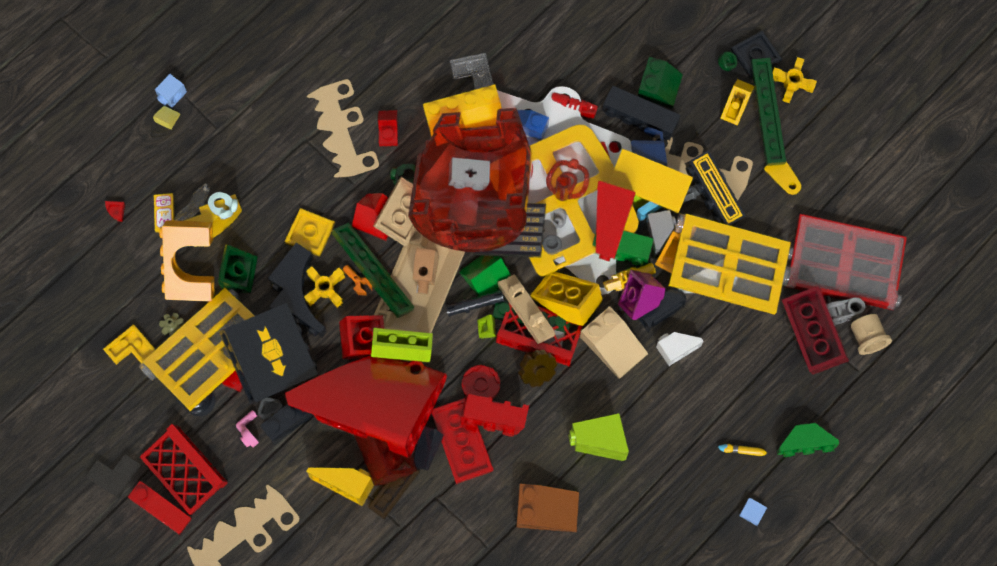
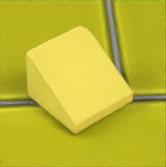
(166, 117)

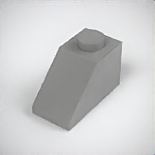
(660, 228)

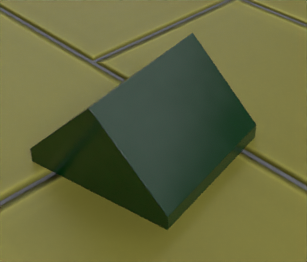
(237, 270)

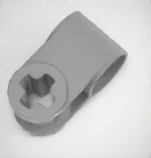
(842, 312)

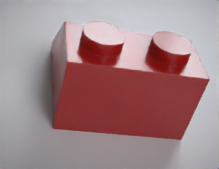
(357, 335)

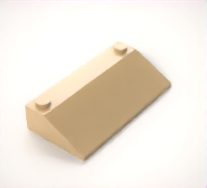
(425, 306)

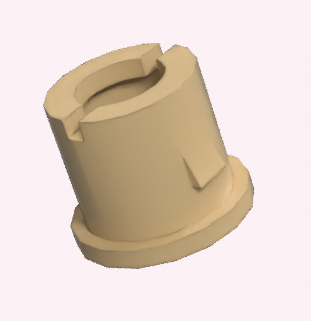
(870, 334)

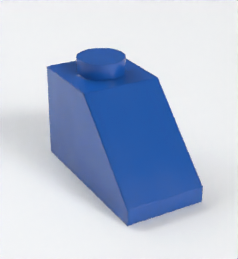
(534, 123)

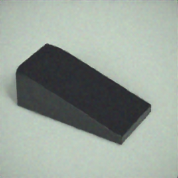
(427, 447)

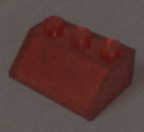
(383, 462)

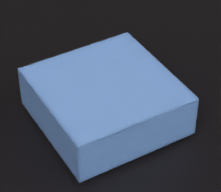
(753, 511)

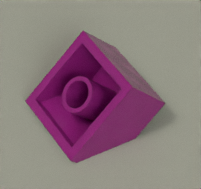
(640, 294)

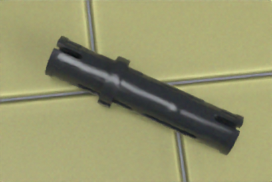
(467, 305)

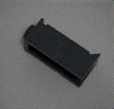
(671, 303)

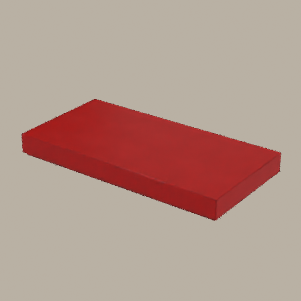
(461, 443)

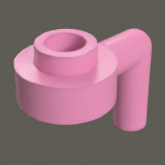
(247, 437)

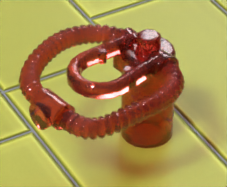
(563, 183)

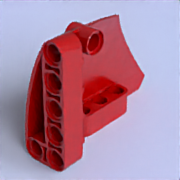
(374, 399)

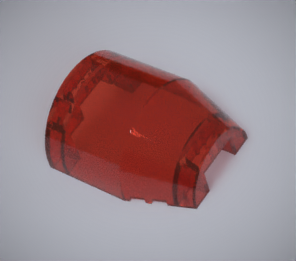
(469, 217)

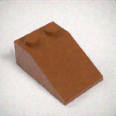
(547, 508)

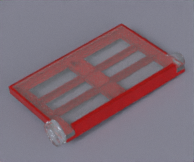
(846, 261)

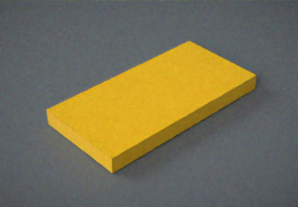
(651, 180)

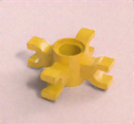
(795, 73)
(332, 280)

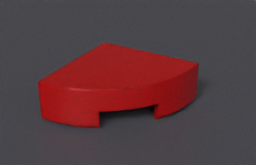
(115, 209)

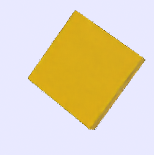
(310, 231)

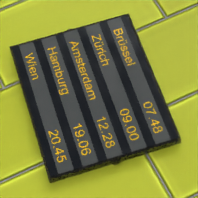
(530, 241)

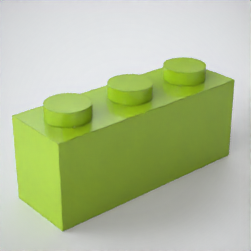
(402, 345)

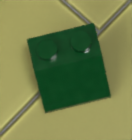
(660, 83)

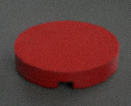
(481, 382)

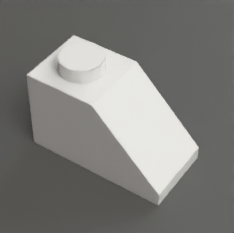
(677, 345)

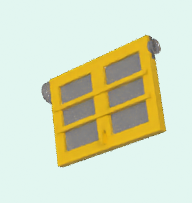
(729, 263)
(194, 356)

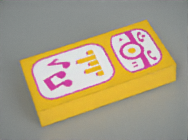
(163, 209)

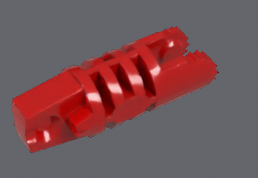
(586, 108)

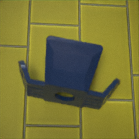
(651, 149)

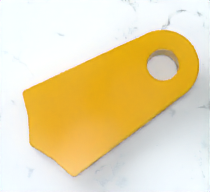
(784, 177)

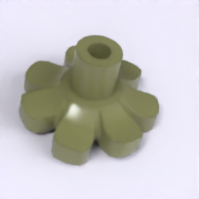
(171, 324)

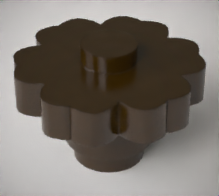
(537, 368)

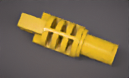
(619, 279)

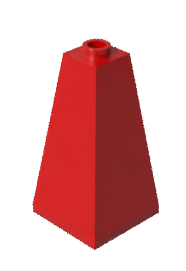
(612, 215)

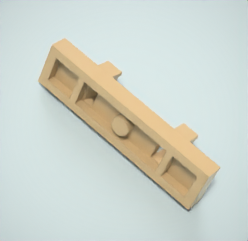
(526, 309)

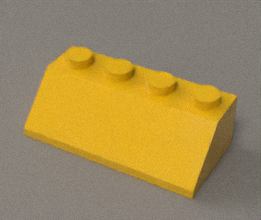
(476, 107)

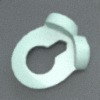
(231, 203)

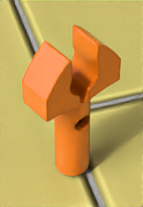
(358, 281)

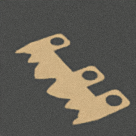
(336, 121)
(736, 179)
(248, 524)

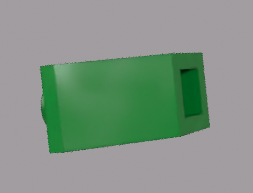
(807, 439)

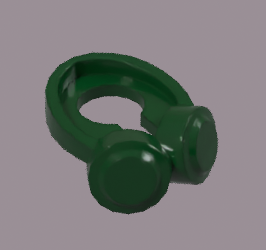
(395, 172)

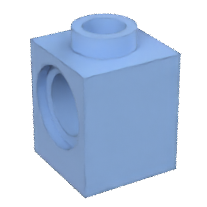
(170, 91)

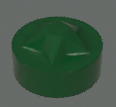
(727, 61)

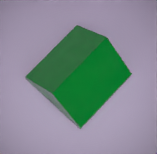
(485, 274)

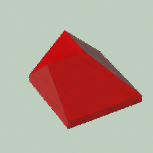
(367, 212)

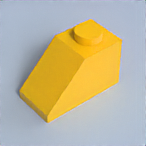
(737, 102)

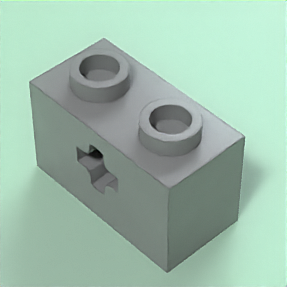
(477, 169)

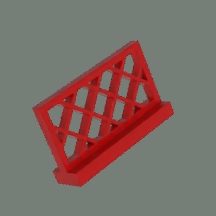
(528, 344)
(192, 454)

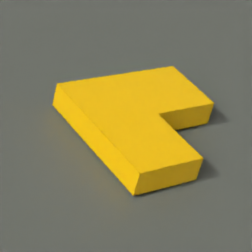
(128, 342)

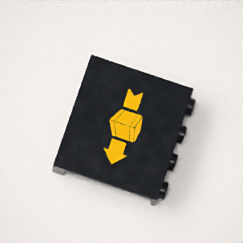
(268, 353)

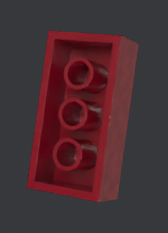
(815, 330)

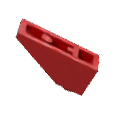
(159, 507)

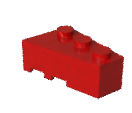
(494, 415)

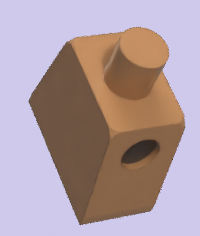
(425, 261)

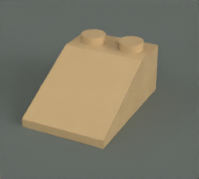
(613, 342)

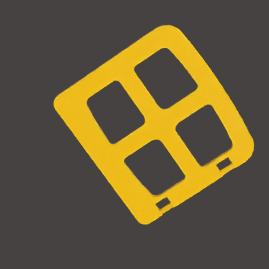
(544, 151)

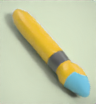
(727, 448)

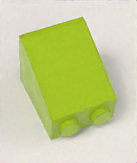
(600, 437)

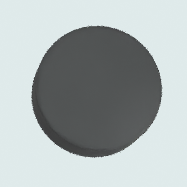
(552, 244)

